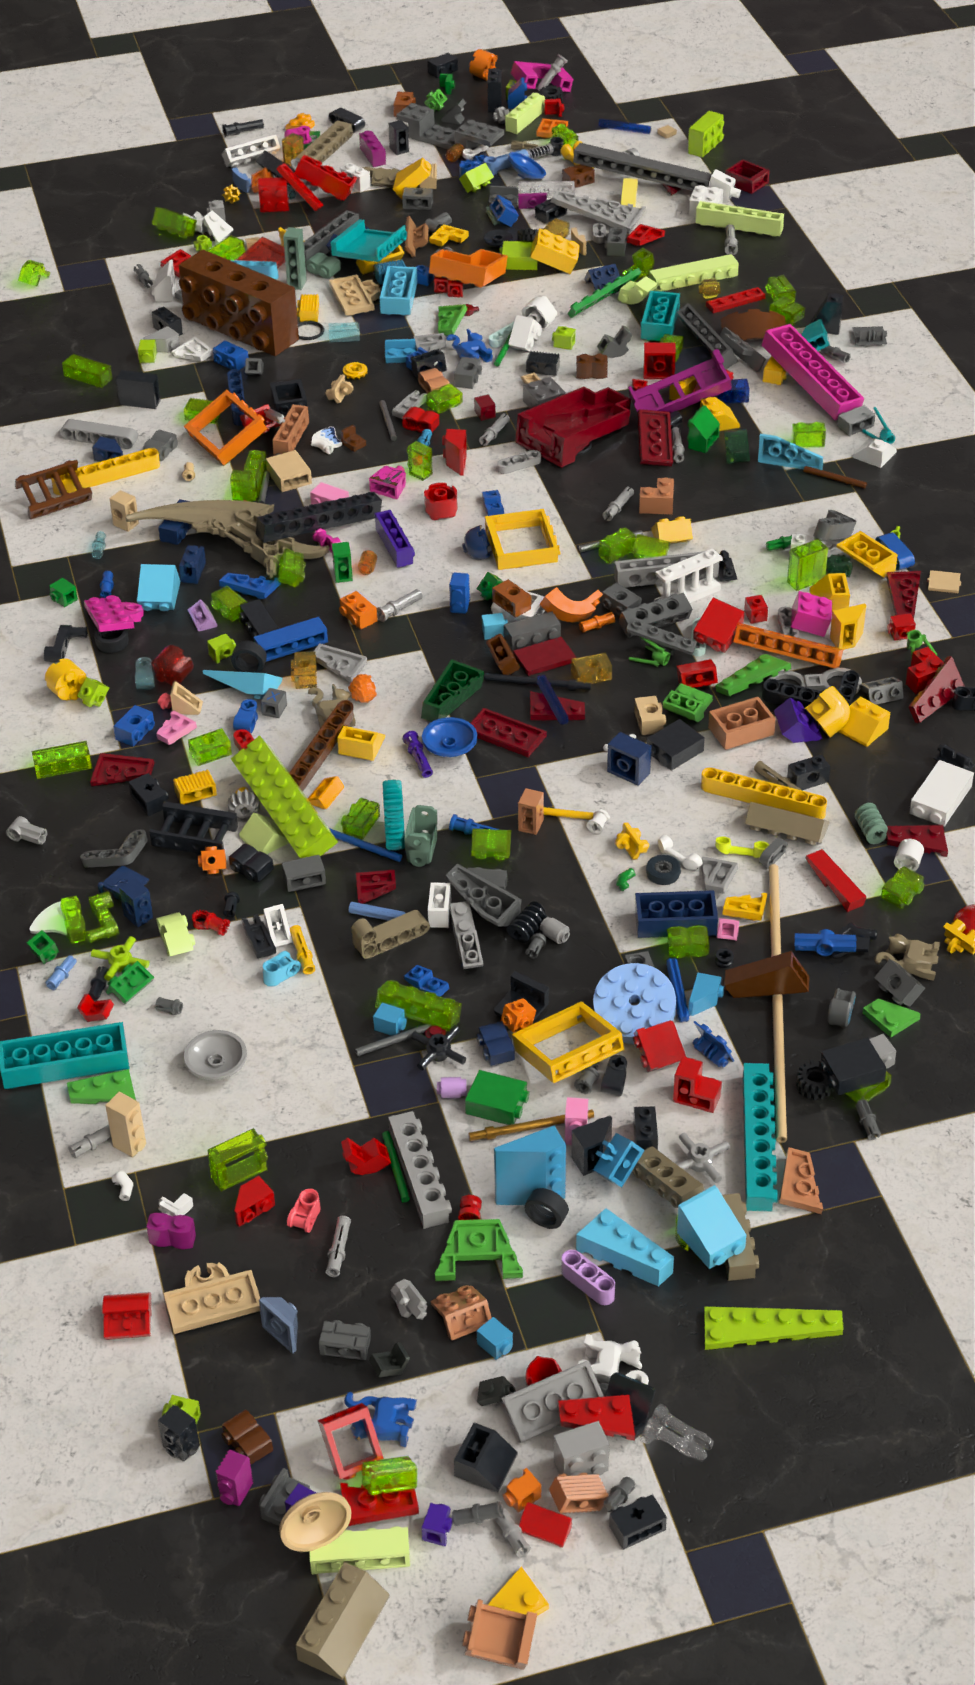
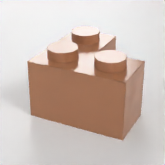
(658, 499)

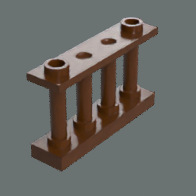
(53, 504)

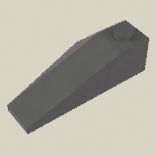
(485, 897)

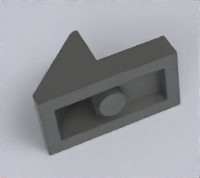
(454, 114)

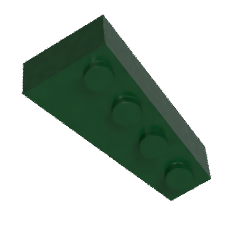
(451, 690)

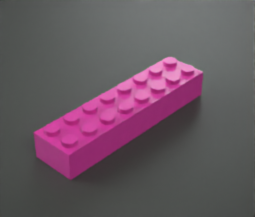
(811, 370)

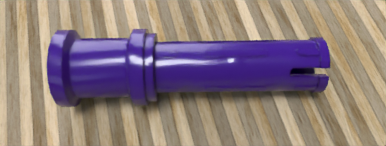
(417, 753)

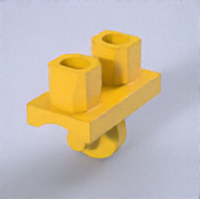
(630, 840)
(957, 940)

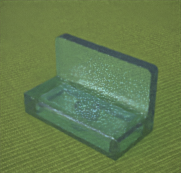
(344, 332)

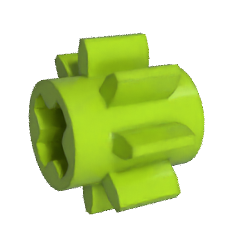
(202, 242)

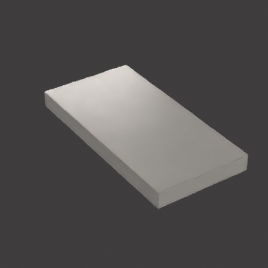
(536, 1406)

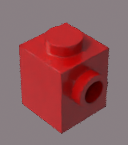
(756, 609)
(900, 625)

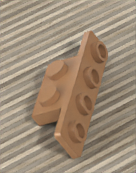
(416, 237)

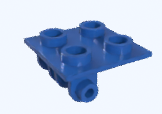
(712, 1046)

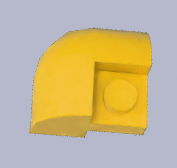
(830, 711)

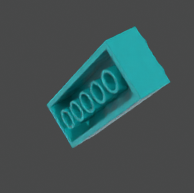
(63, 1055)

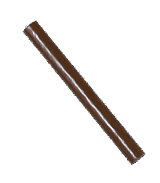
(836, 477)

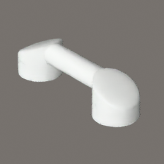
(469, 154)
(665, 846)

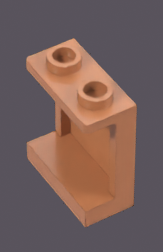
(499, 1635)

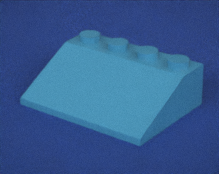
(528, 1165)

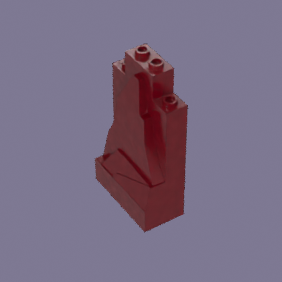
(570, 422)

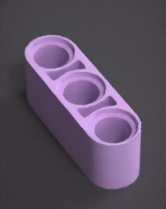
(598, 1285)

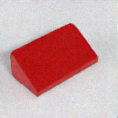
(545, 1524)

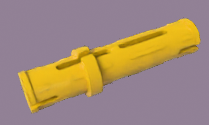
(303, 955)

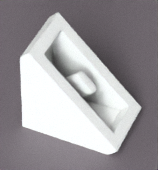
(277, 925)

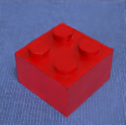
(273, 194)
(659, 360)

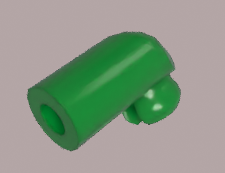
(622, 878)

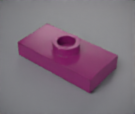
(530, 200)

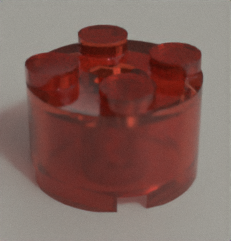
(172, 665)

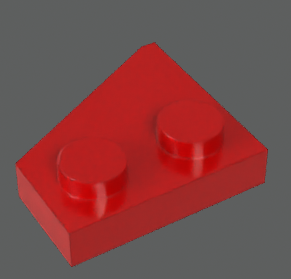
(643, 234)

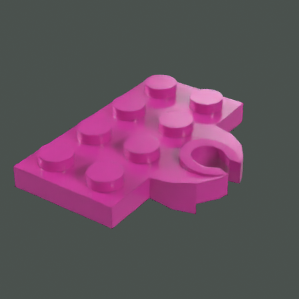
(113, 614)

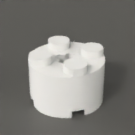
(540, 310)

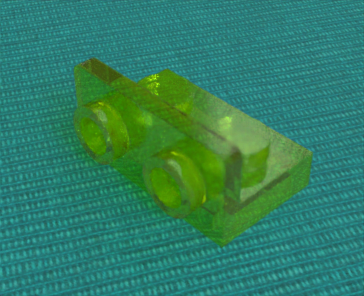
(649, 547)

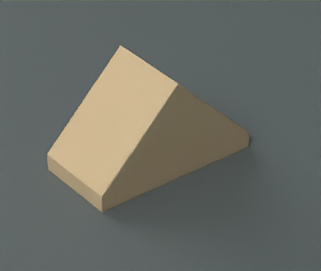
(184, 701)

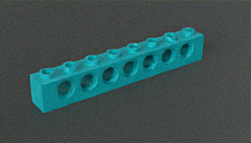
(758, 1138)

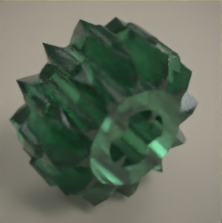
(839, 564)

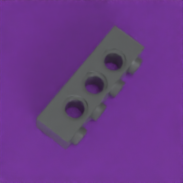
(678, 603)

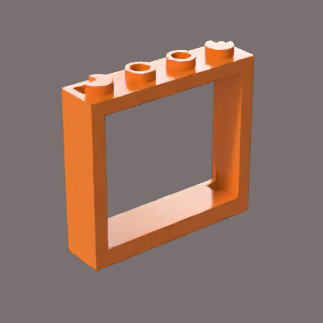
(236, 444)

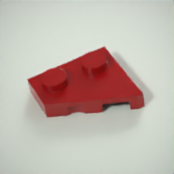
(177, 257)

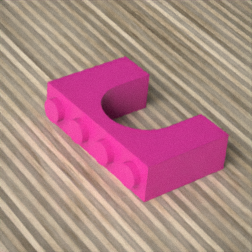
(533, 71)

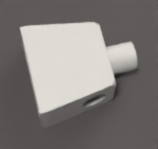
(726, 183)

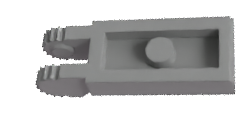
(411, 400)

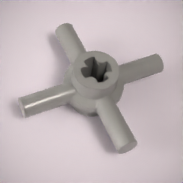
(701, 1156)

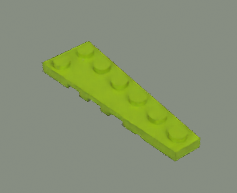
(750, 1325)

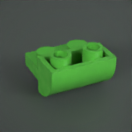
(688, 702)

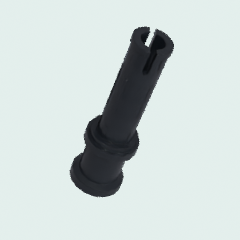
(236, 127)

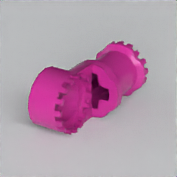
(324, 539)

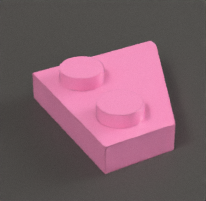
(175, 728)

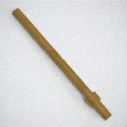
(491, 1132)

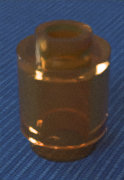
(454, 152)
(367, 562)

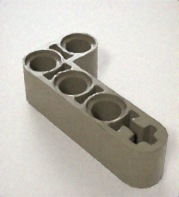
(376, 940)

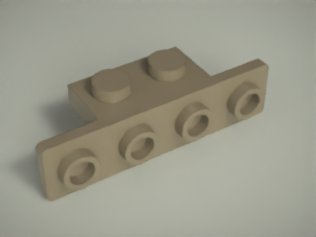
(382, 177)

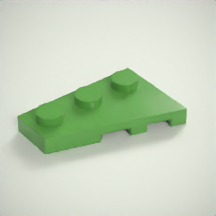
(450, 318)
(100, 1088)

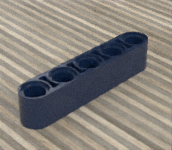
(235, 385)

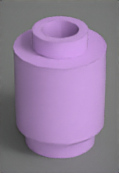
(452, 1087)

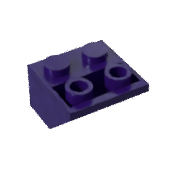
(796, 722)

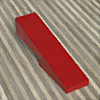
(833, 876)

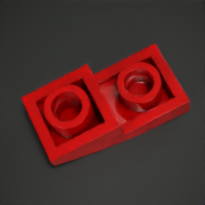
(453, 288)

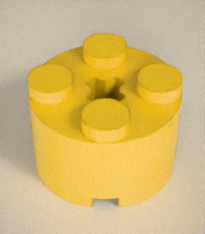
(65, 679)

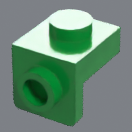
(446, 81)

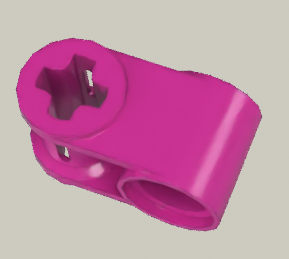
(299, 131)

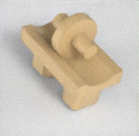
(339, 389)

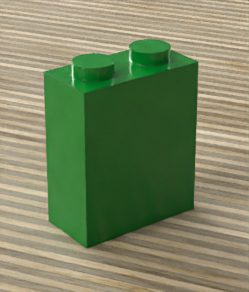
(496, 1098)

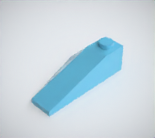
(784, 453)

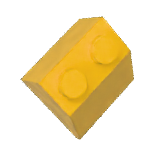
(721, 413)
(865, 722)

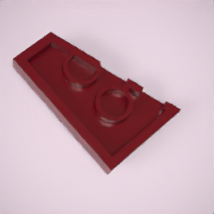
(541, 709)
(119, 768)
(930, 836)

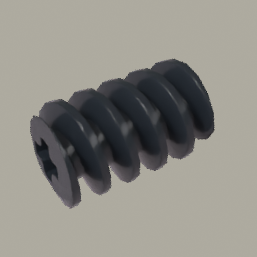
(527, 922)

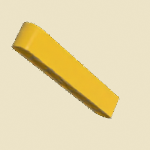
(111, 470)
(762, 792)

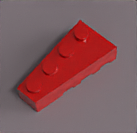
(325, 177)

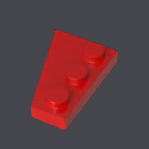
(378, 1507)

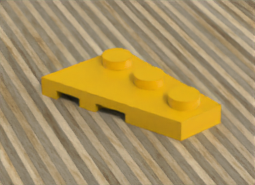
(520, 1595)

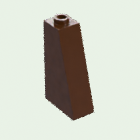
(767, 977)

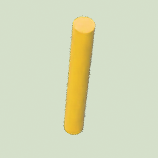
(568, 813)

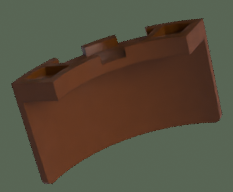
(753, 323)

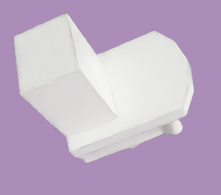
(179, 1207)

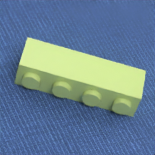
(524, 113)
(363, 1550)

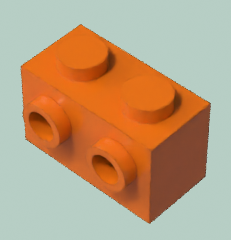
(358, 610)

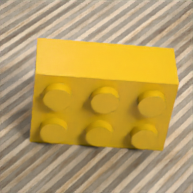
(555, 251)

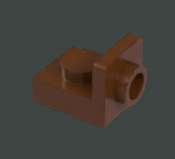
(351, 439)

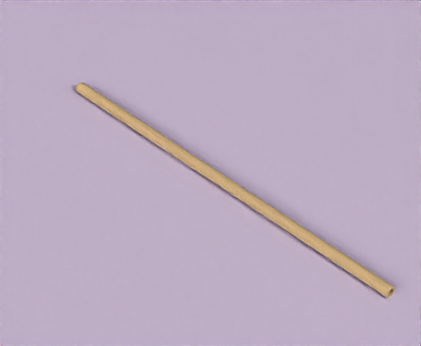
(777, 1002)

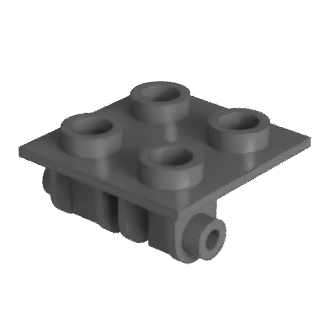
(870, 335)

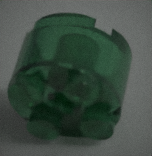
(737, 446)

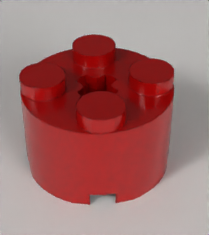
(440, 501)

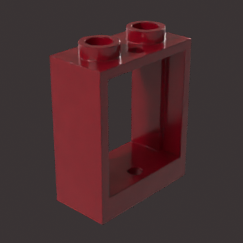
(758, 176)

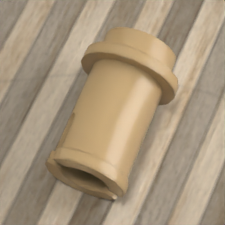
(188, 473)

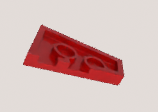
(611, 1411)

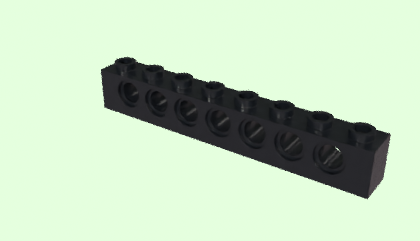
(316, 516)

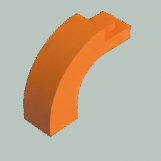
(567, 609)

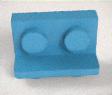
(398, 349)

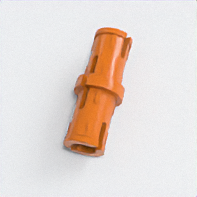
(596, 622)

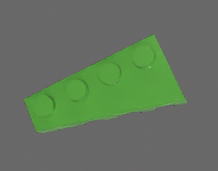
(752, 674)

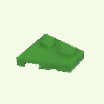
(890, 1017)

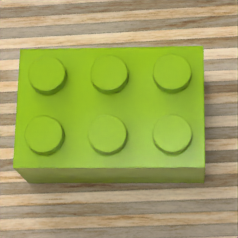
(705, 134)

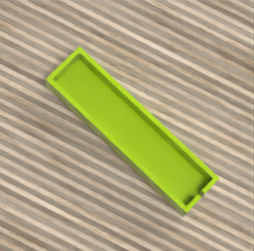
(283, 799)

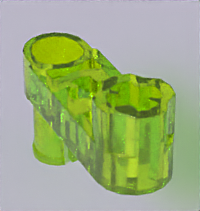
(99, 905)

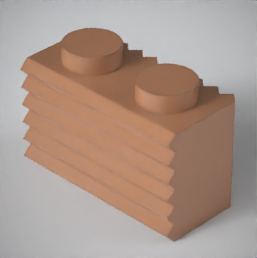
(578, 1493)

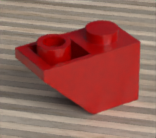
(253, 1200)

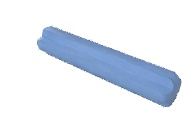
(374, 911)

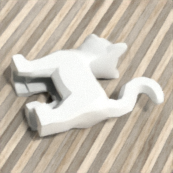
(609, 1357)

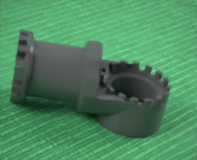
(587, 1079)

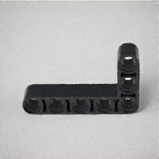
(778, 691)

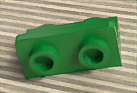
(130, 982)

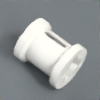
(596, 824)

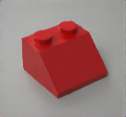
(455, 450)

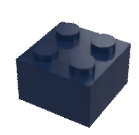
(629, 758)

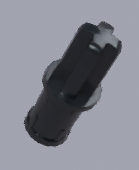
(98, 983)

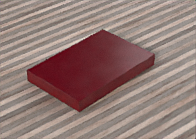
(544, 656)

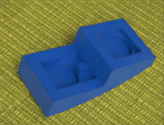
(492, 502)

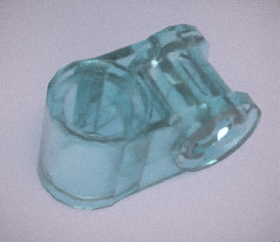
(144, 675)

